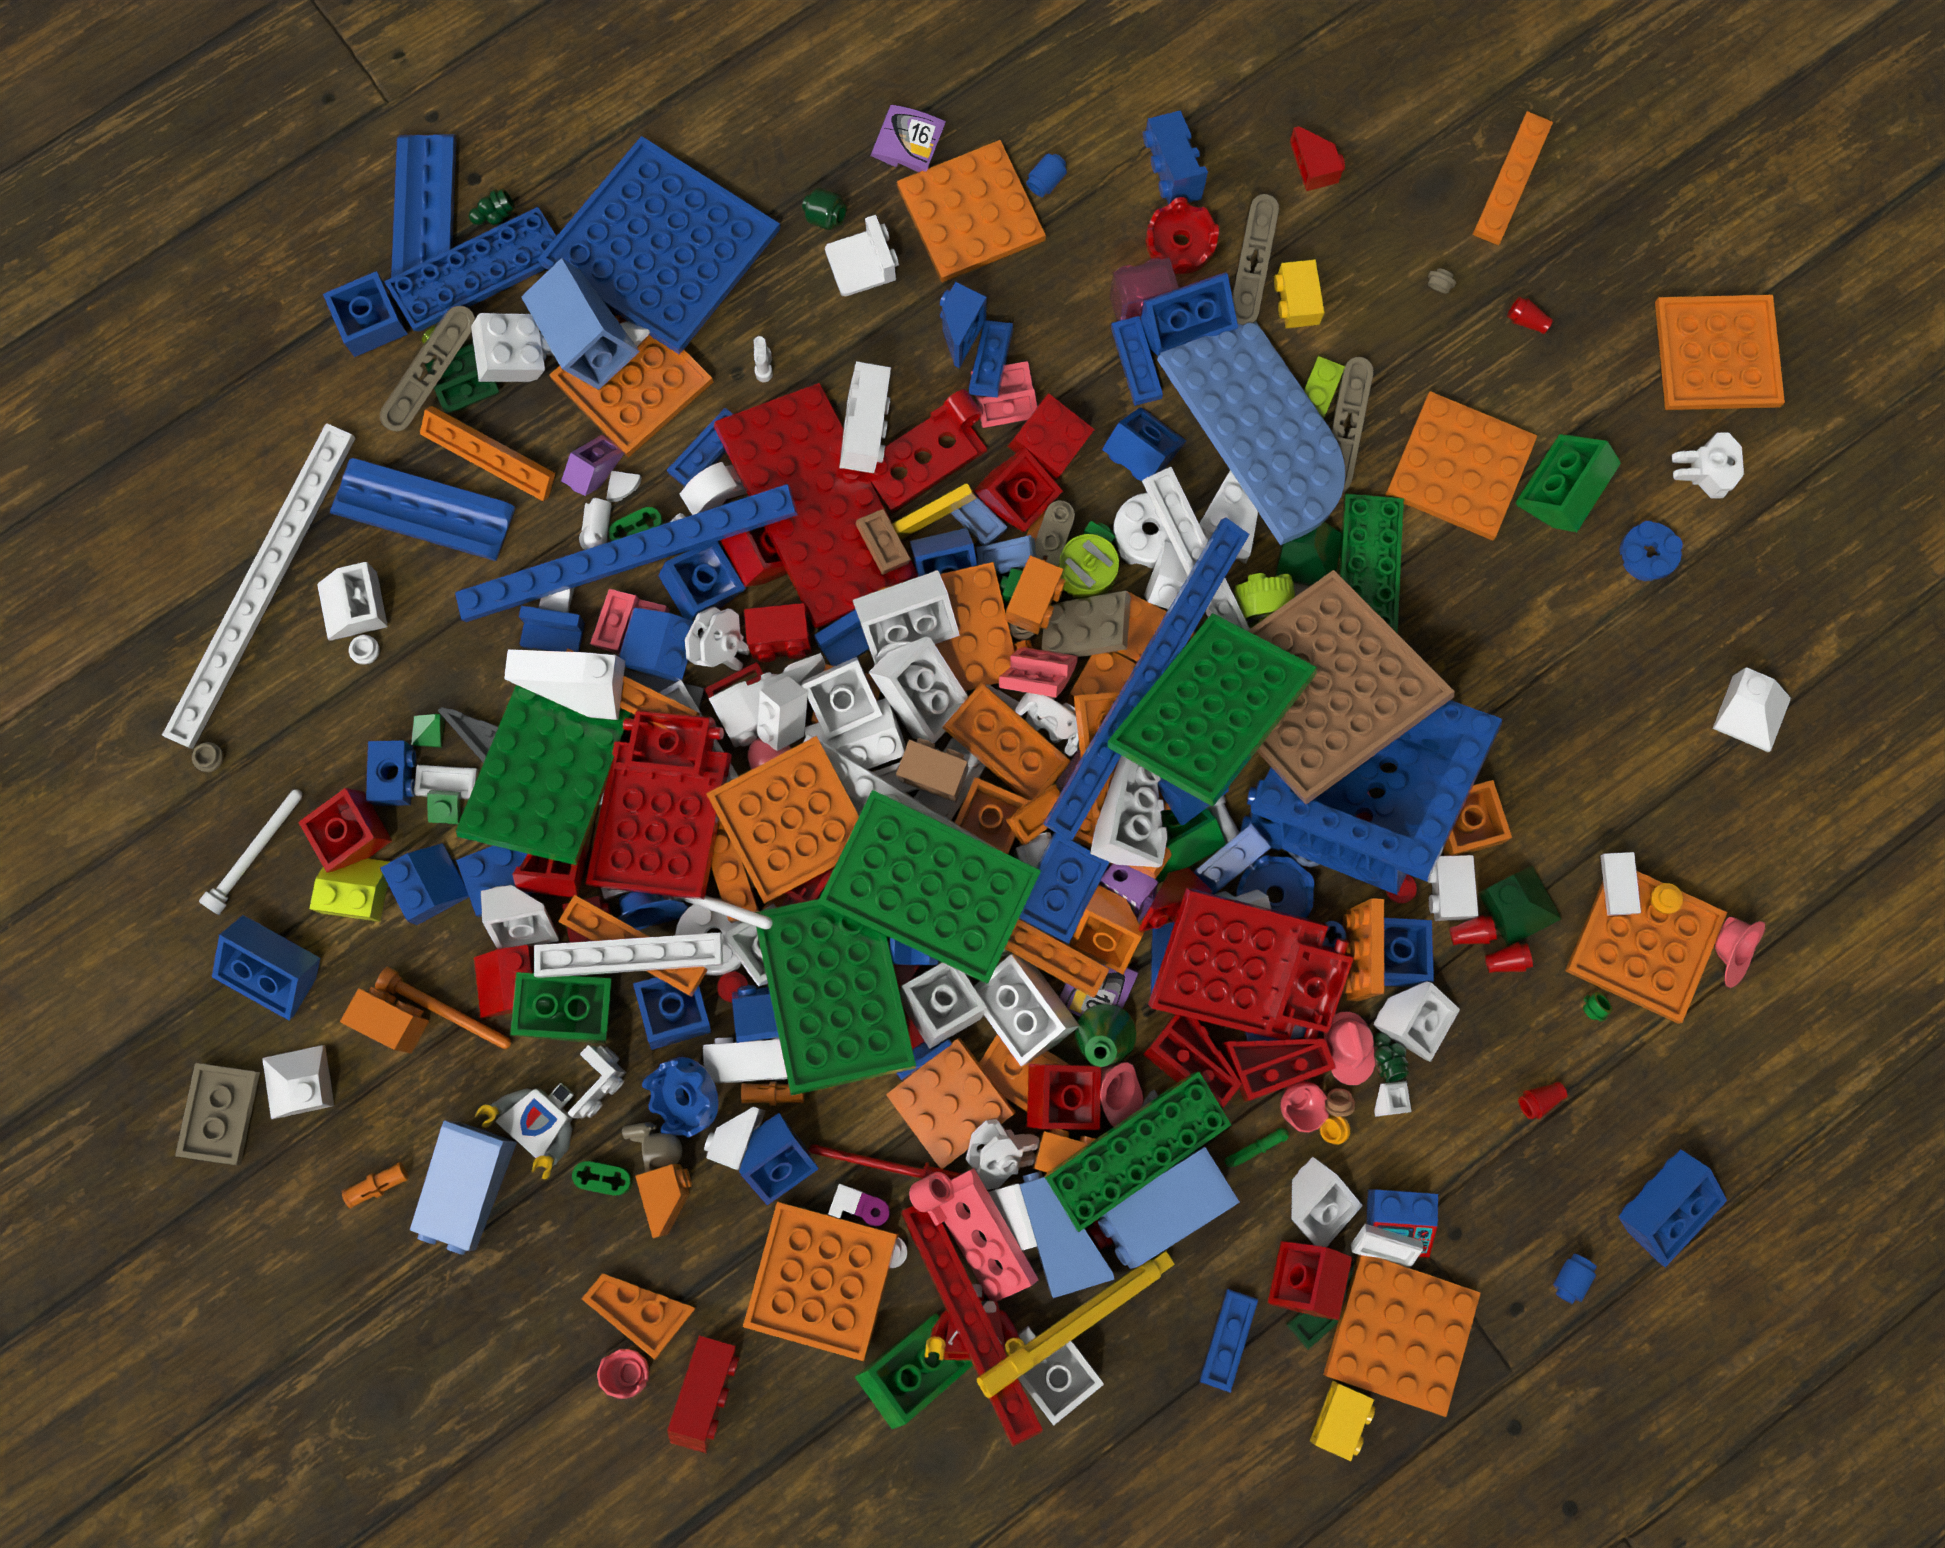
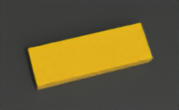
(934, 511)

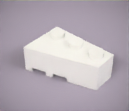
(865, 418)
(1235, 505)
(744, 1060)

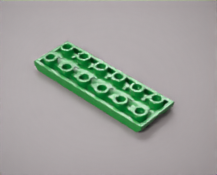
(1373, 551)
(1137, 1150)

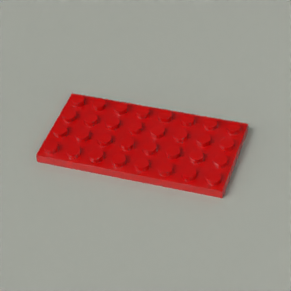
(800, 445)

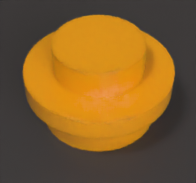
(1666, 898)
(1335, 1130)

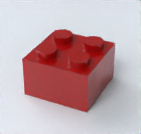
(1052, 436)
(778, 632)

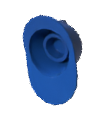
(648, 909)

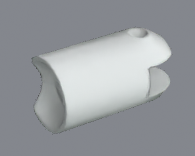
(595, 523)

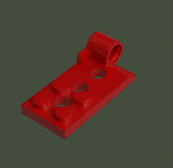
(950, 419)

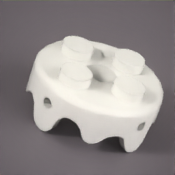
(1130, 538)
(1053, 717)
(698, 921)

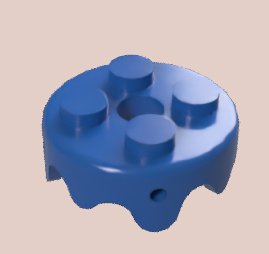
(1285, 874)
(668, 1099)

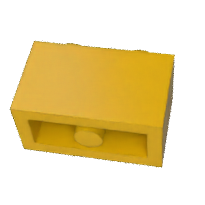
(1300, 294)
(1343, 1421)

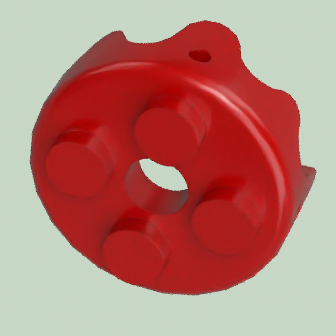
(1185, 220)

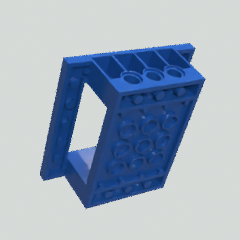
(1412, 819)

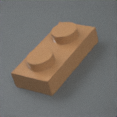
(882, 541)

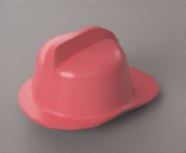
(1736, 947)
(1351, 1048)
(1120, 1092)

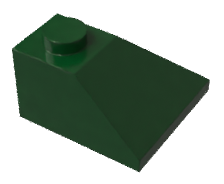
(1310, 556)
(1519, 906)

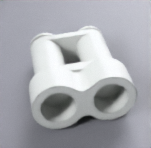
(762, 358)

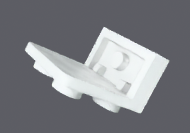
(862, 259)
(606, 1064)

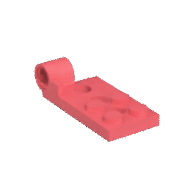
(945, 1201)

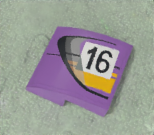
(908, 138)
(1112, 991)

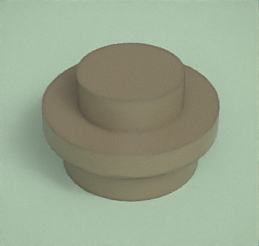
(1441, 280)
(207, 757)

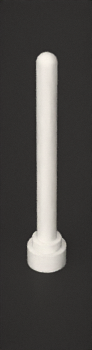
(216, 898)
(728, 910)

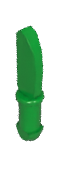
(1256, 1148)

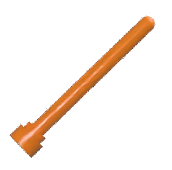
(391, 982)

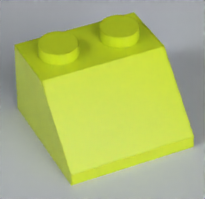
(351, 891)

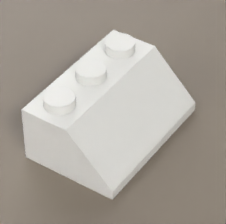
(907, 613)
(919, 688)
(868, 743)
(1024, 1009)

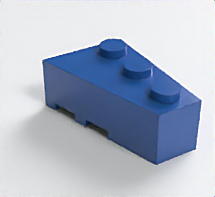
(1174, 158)

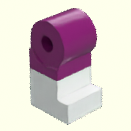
(871, 1208)

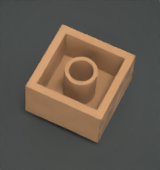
(932, 769)

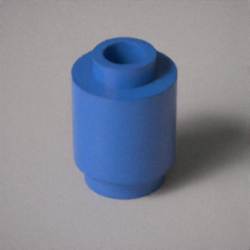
(1046, 175)
(1575, 1279)

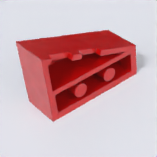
(552, 876)
(1185, 1049)
(1276, 1064)
(703, 1394)

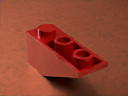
(1169, 898)

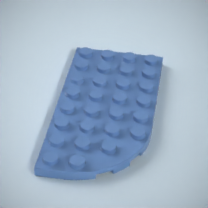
(1261, 426)

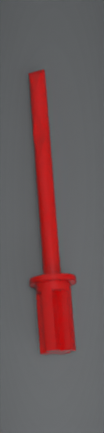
(879, 1164)

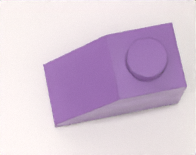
(591, 465)

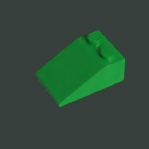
(561, 1008)
(905, 1380)

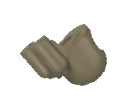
(657, 1148)

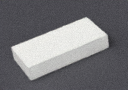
(445, 779)
(1620, 884)
(1387, 1245)

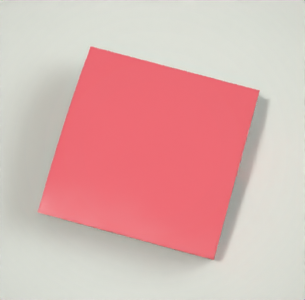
(1015, 398)
(615, 619)
(1038, 672)

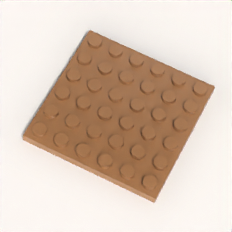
(1364, 689)

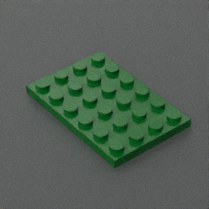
(1212, 709)
(542, 779)
(929, 886)
(832, 998)

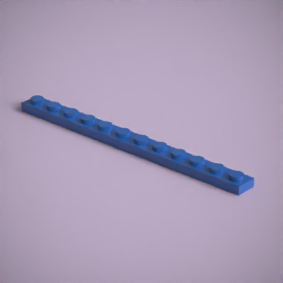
(626, 553)
(1160, 652)

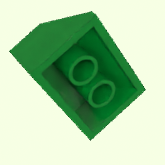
(1569, 481)
(1189, 841)

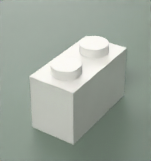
(782, 713)
(1453, 889)

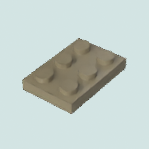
(1089, 625)
(217, 1114)

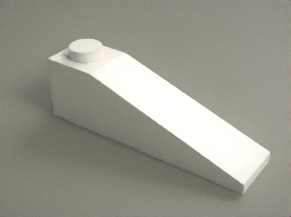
(574, 679)
(739, 704)
(1131, 819)

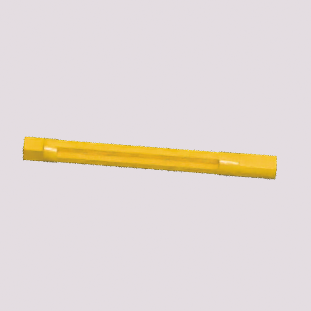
(1073, 1325)

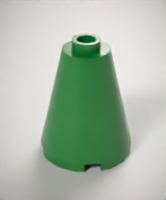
(1105, 1034)

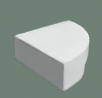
(622, 485)

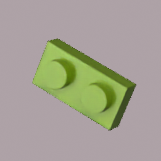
(1323, 383)

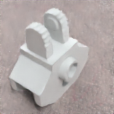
(1712, 465)
(717, 641)
(1001, 1153)

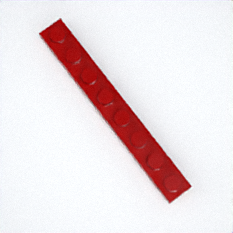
(970, 1321)

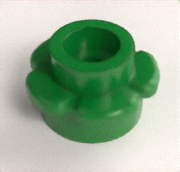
(1597, 1006)

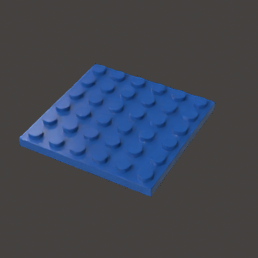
(662, 243)

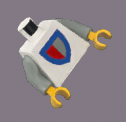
(535, 1122)

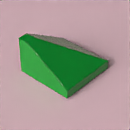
(428, 730)

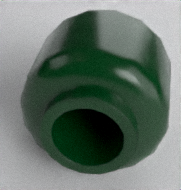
(824, 209)

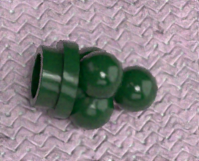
(493, 208)
(1390, 1058)

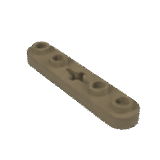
(1259, 237)
(411, 393)
(1352, 399)
(1049, 543)

